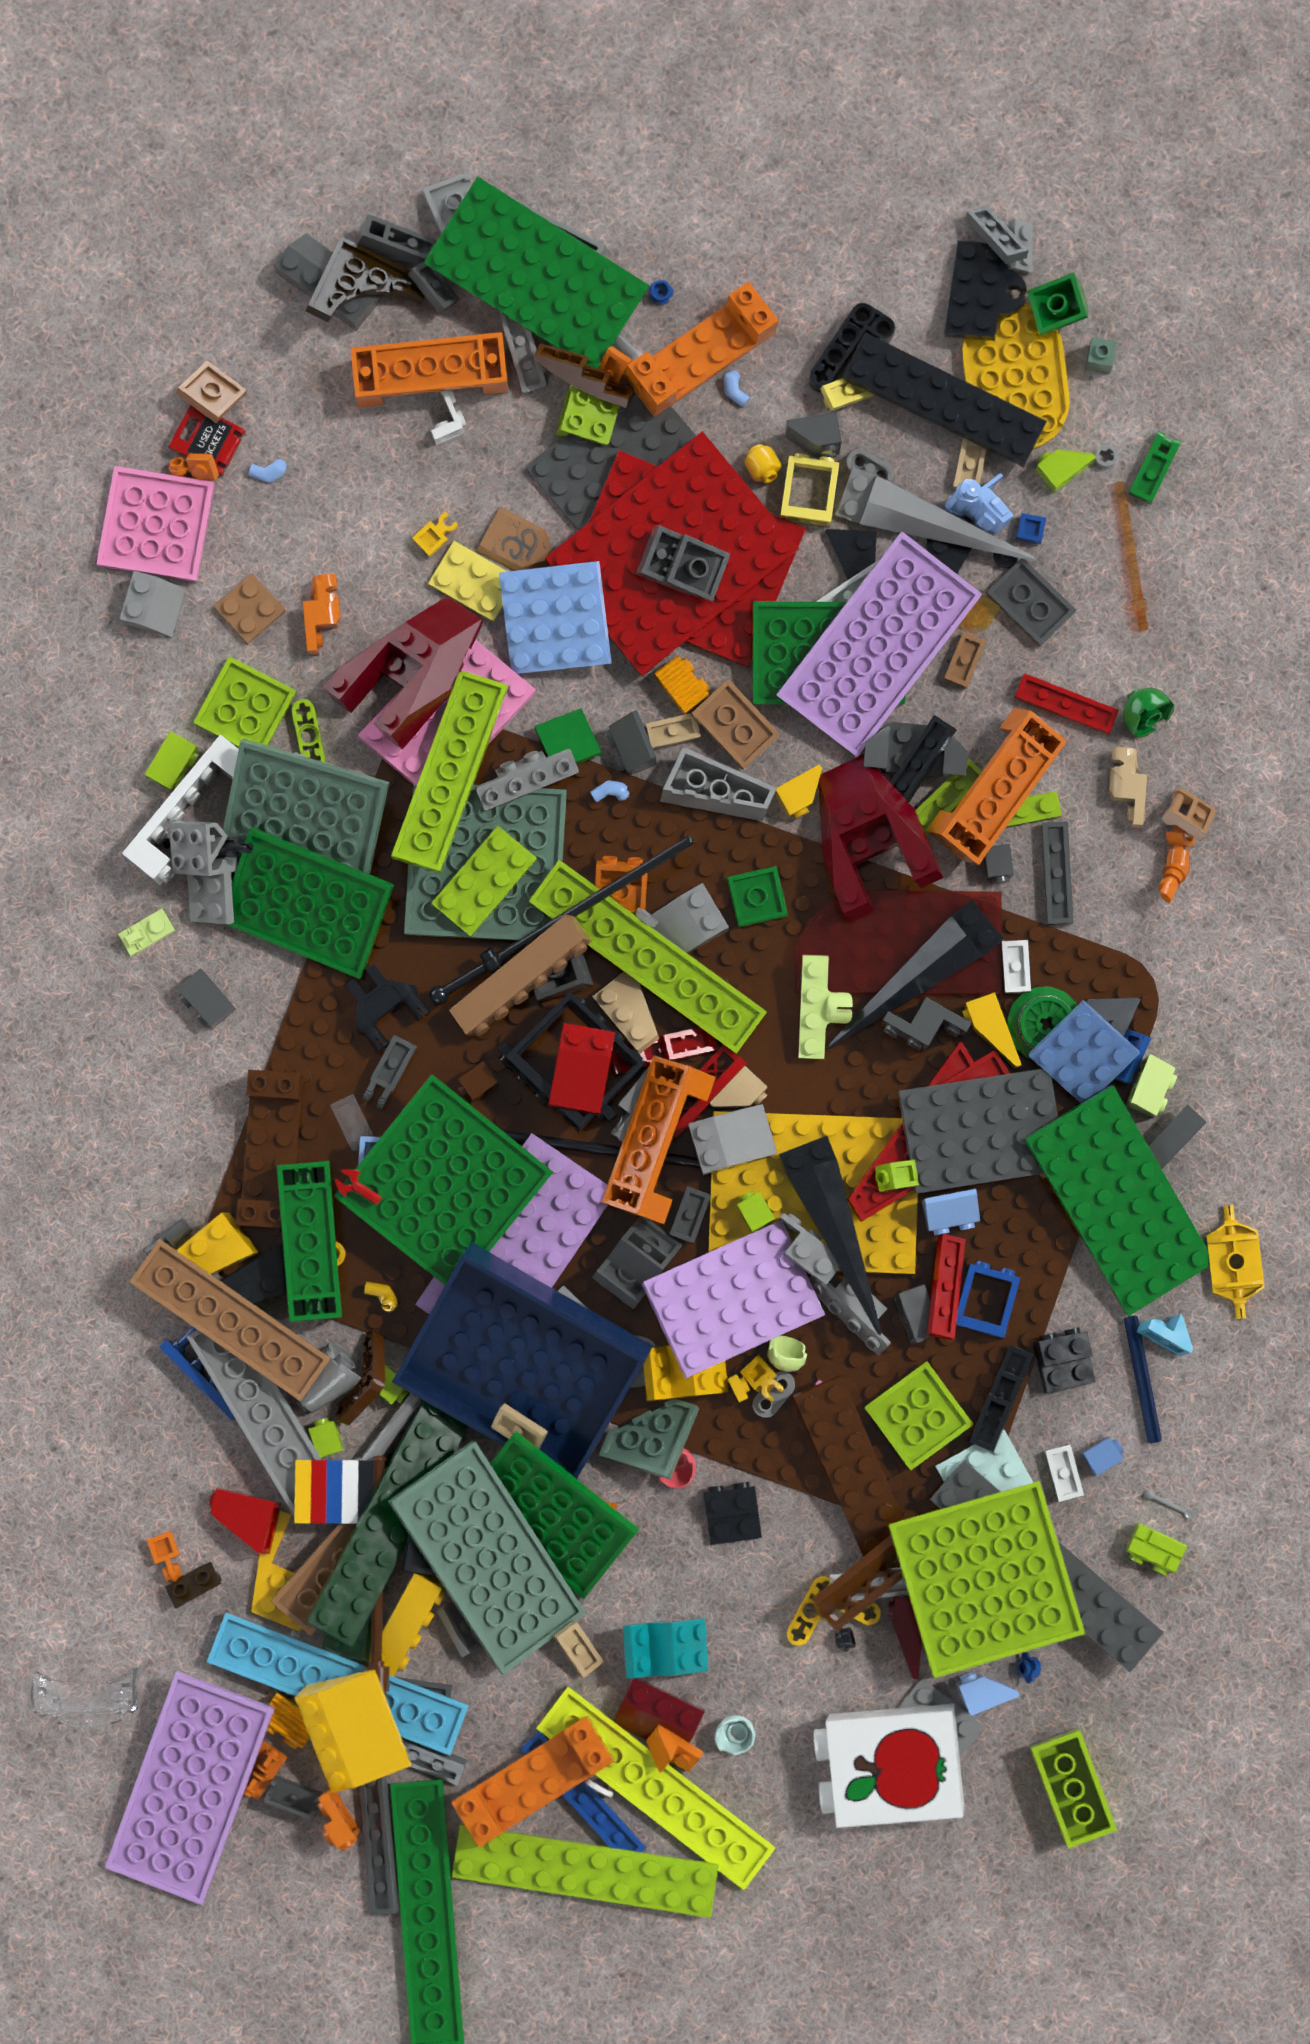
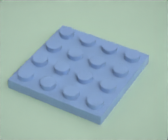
(555, 617)

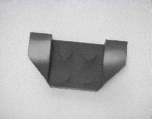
(893, 743)

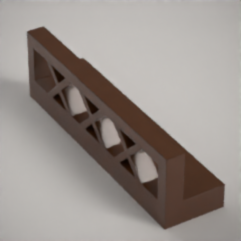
(858, 1581)

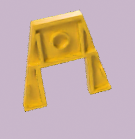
(271, 1579)

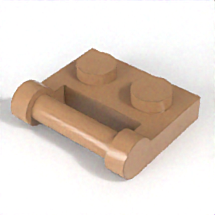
(1197, 817)

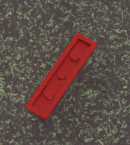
(1066, 704)
(946, 1287)

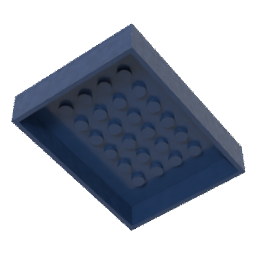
(526, 1346)

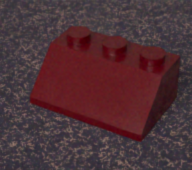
(649, 1706)

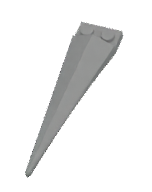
(886, 506)

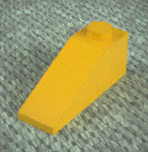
(991, 1026)

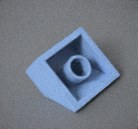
(951, 1211)
(982, 1692)

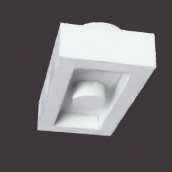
(1016, 966)
(1064, 1473)

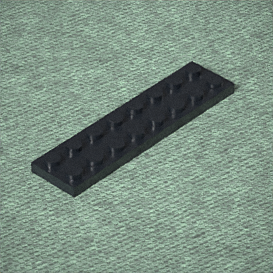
(944, 399)

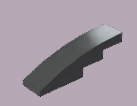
(1176, 1135)

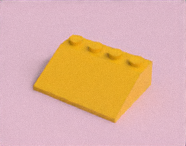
(352, 1730)

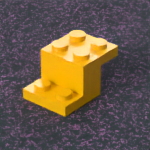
(666, 1379)

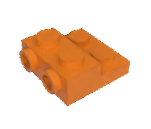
(630, 896)
(341, 1828)

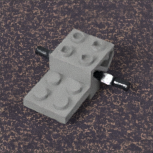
(208, 859)

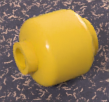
(762, 463)

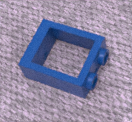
(978, 1325)

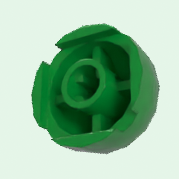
(1145, 709)

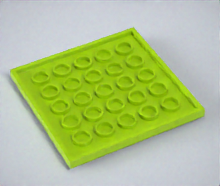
(986, 1579)

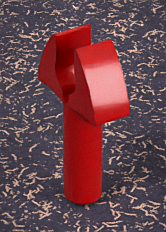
(357, 1187)

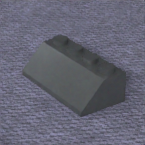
(303, 268)

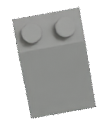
(691, 920)
(732, 1139)

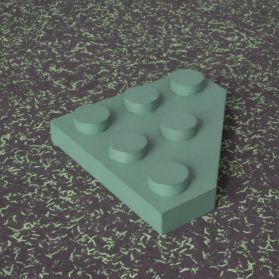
(652, 1439)

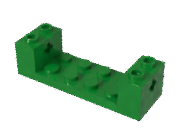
(309, 1241)

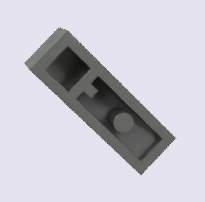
(393, 241)

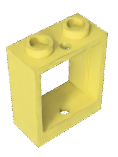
(807, 515)

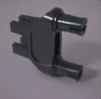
(381, 1002)

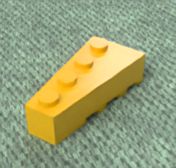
(219, 1245)
(408, 1619)

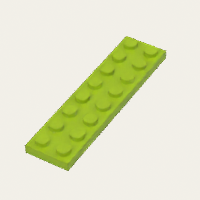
(450, 772)

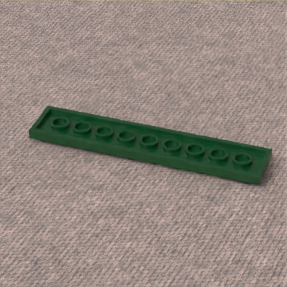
(379, 1533)

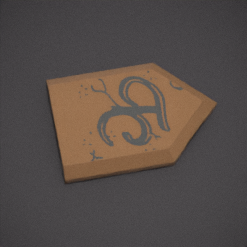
(515, 542)

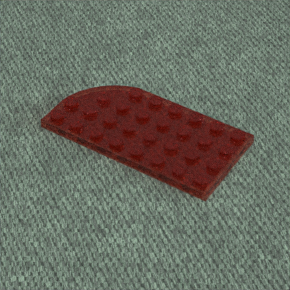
(878, 944)

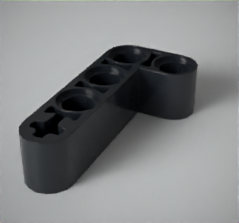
(846, 349)

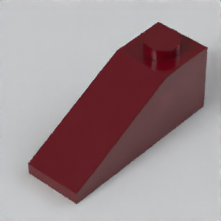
(906, 1632)

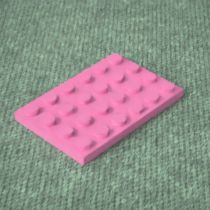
(412, 758)

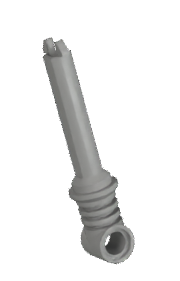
(392, 1427)

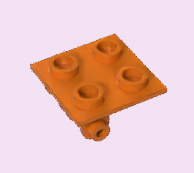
(264, 1770)

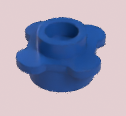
(1029, 1667)

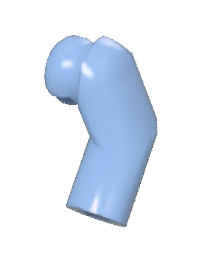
(269, 473)

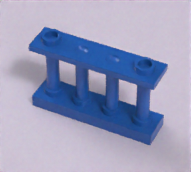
(194, 1369)

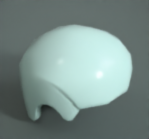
(741, 1728)

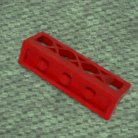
(694, 1111)

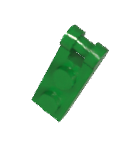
(1154, 468)

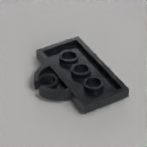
(980, 292)

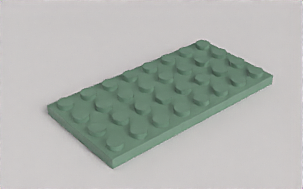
(487, 1557)

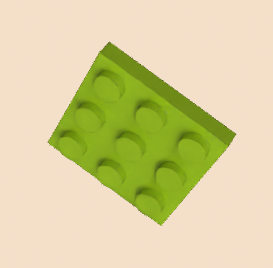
(244, 705)
(918, 1415)

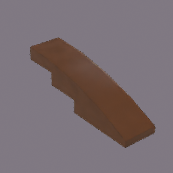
(575, 371)

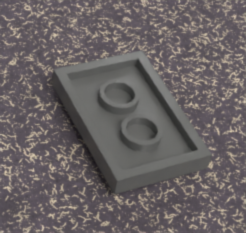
(1031, 602)

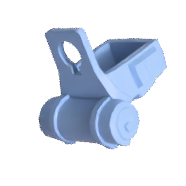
(980, 505)

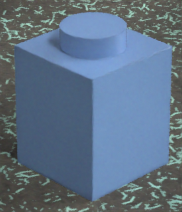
(1103, 1455)

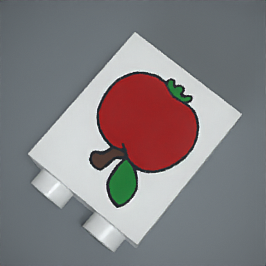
(891, 1766)

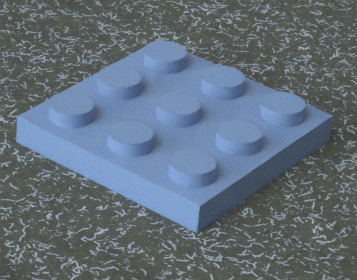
(1084, 1052)

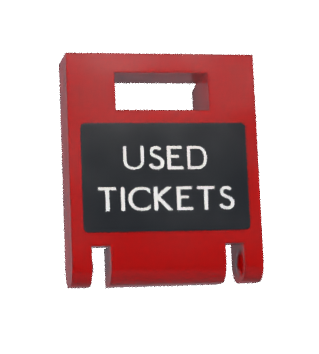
(208, 438)

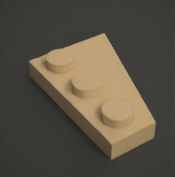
(628, 1010)

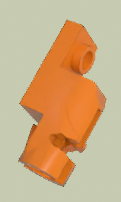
(321, 612)

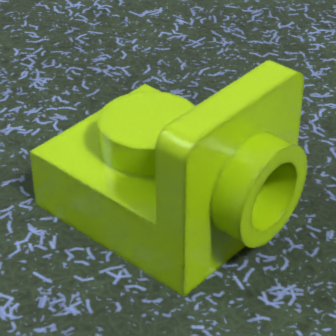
(897, 1175)

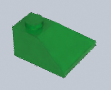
(1058, 303)

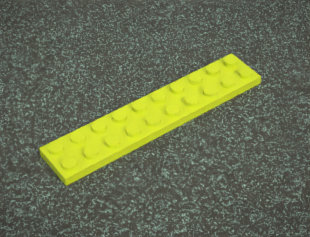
(666, 1795)

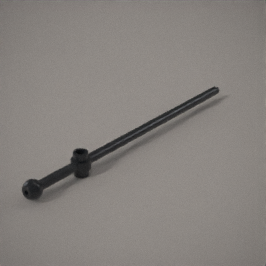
(494, 961)
(598, 1148)

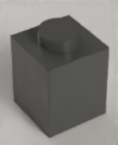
(999, 864)

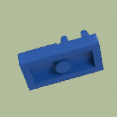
(1141, 1042)

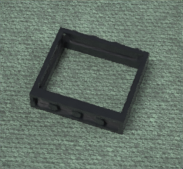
(542, 1087)

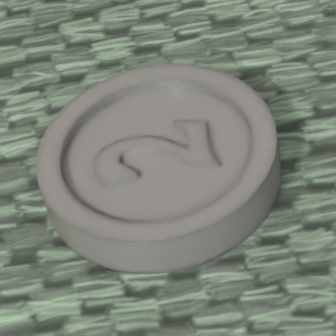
(646, 917)

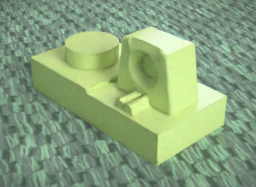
(146, 932)

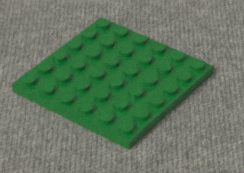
(444, 1180)

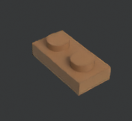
(965, 660)

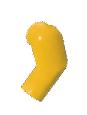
(384, 1294)

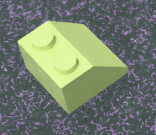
(1151, 1086)

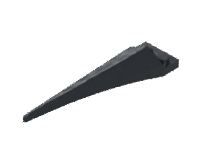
(951, 948)
(820, 1187)

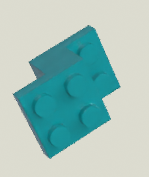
(665, 1648)

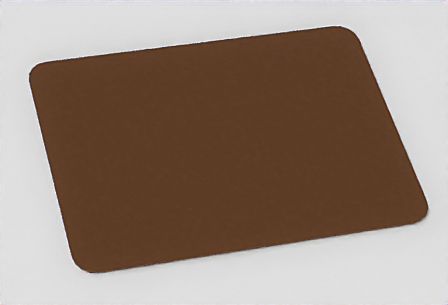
(1019, 1217)

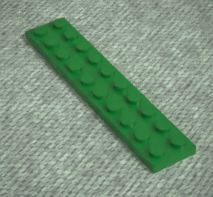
(427, 1912)

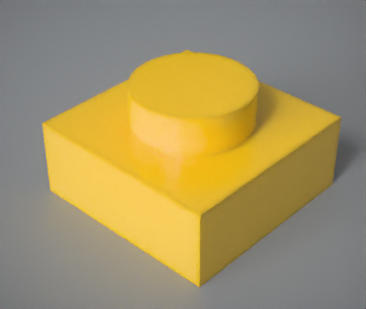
(739, 1387)

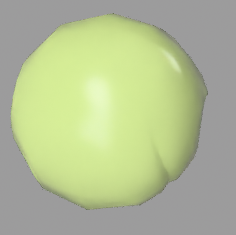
(786, 1353)

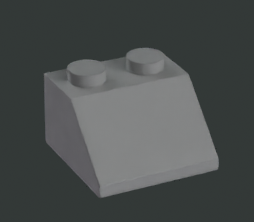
(152, 604)

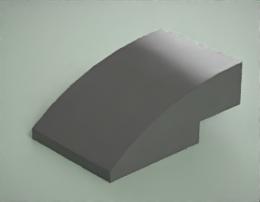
(683, 563)

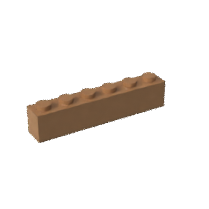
(520, 976)

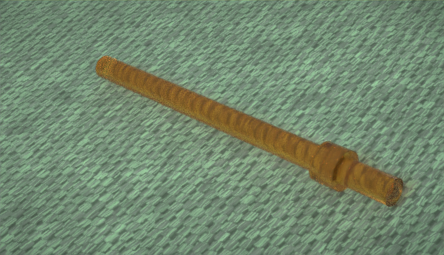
(1139, 603)

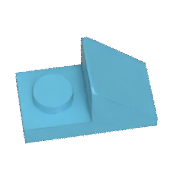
(1170, 1335)

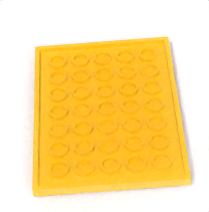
(884, 1238)

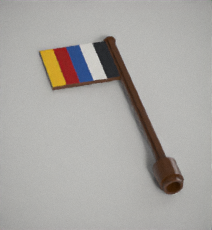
(338, 1494)

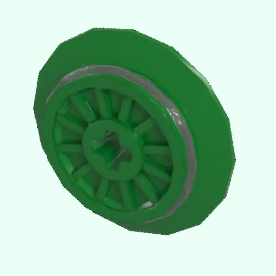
(1030, 1009)

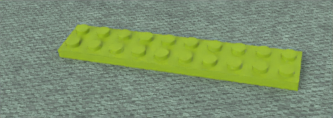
(652, 959)
(588, 1871)

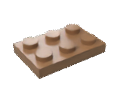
(735, 724)

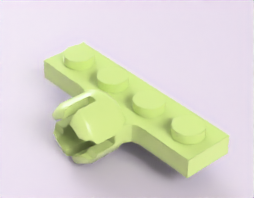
(819, 1006)

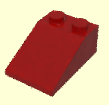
(581, 1068)

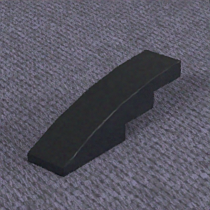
(1001, 1398)

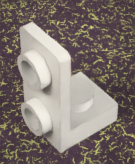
(444, 430)

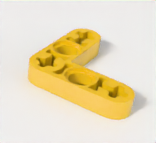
(808, 1631)

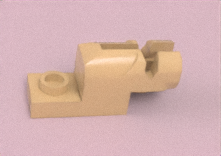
(1127, 785)

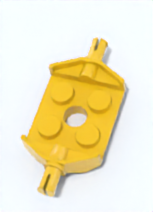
(1226, 1281)

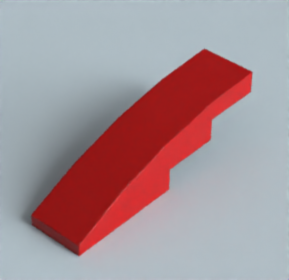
(671, 1047)

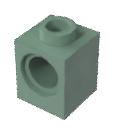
(1100, 355)

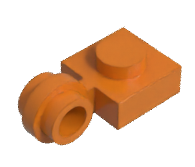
(199, 465)
(163, 1549)

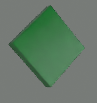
(568, 732)
(757, 896)

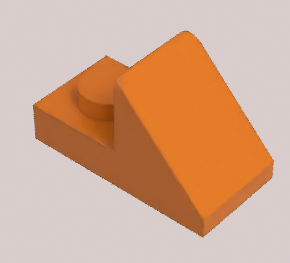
(615, 362)
(668, 1748)

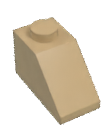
(741, 1091)

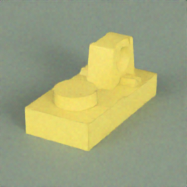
(843, 393)

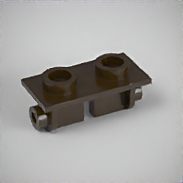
(193, 1585)

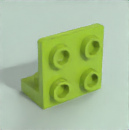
(586, 417)

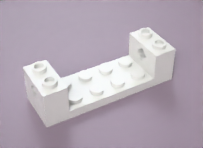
(141, 850)

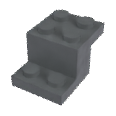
(925, 1025)
(636, 1258)

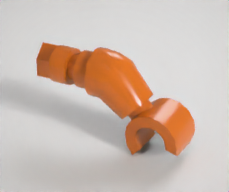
(1177, 863)

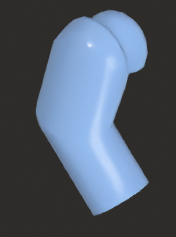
(731, 388)
(610, 787)

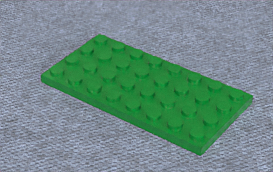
(535, 273)
(1119, 1200)

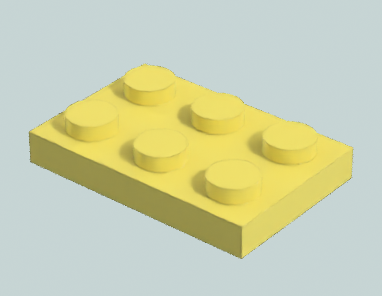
(470, 581)

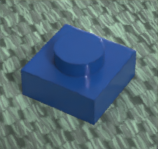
(1031, 528)

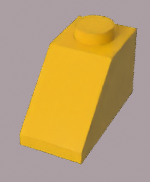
(799, 793)

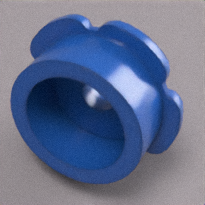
(661, 285)

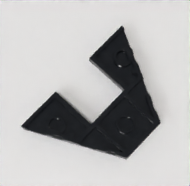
(858, 550)

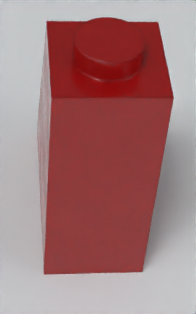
(247, 1516)

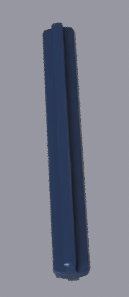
(1142, 1380)

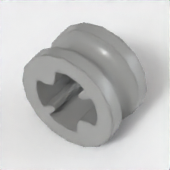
(1103, 449)

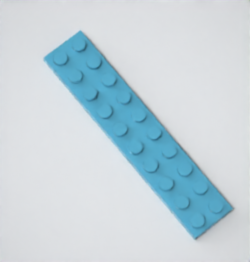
(293, 1664)

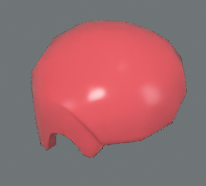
(684, 1471)

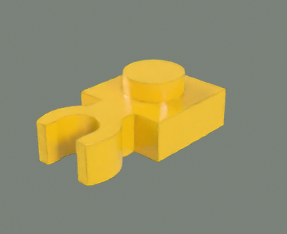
(433, 537)
(761, 1376)

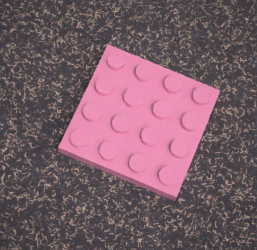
(155, 524)

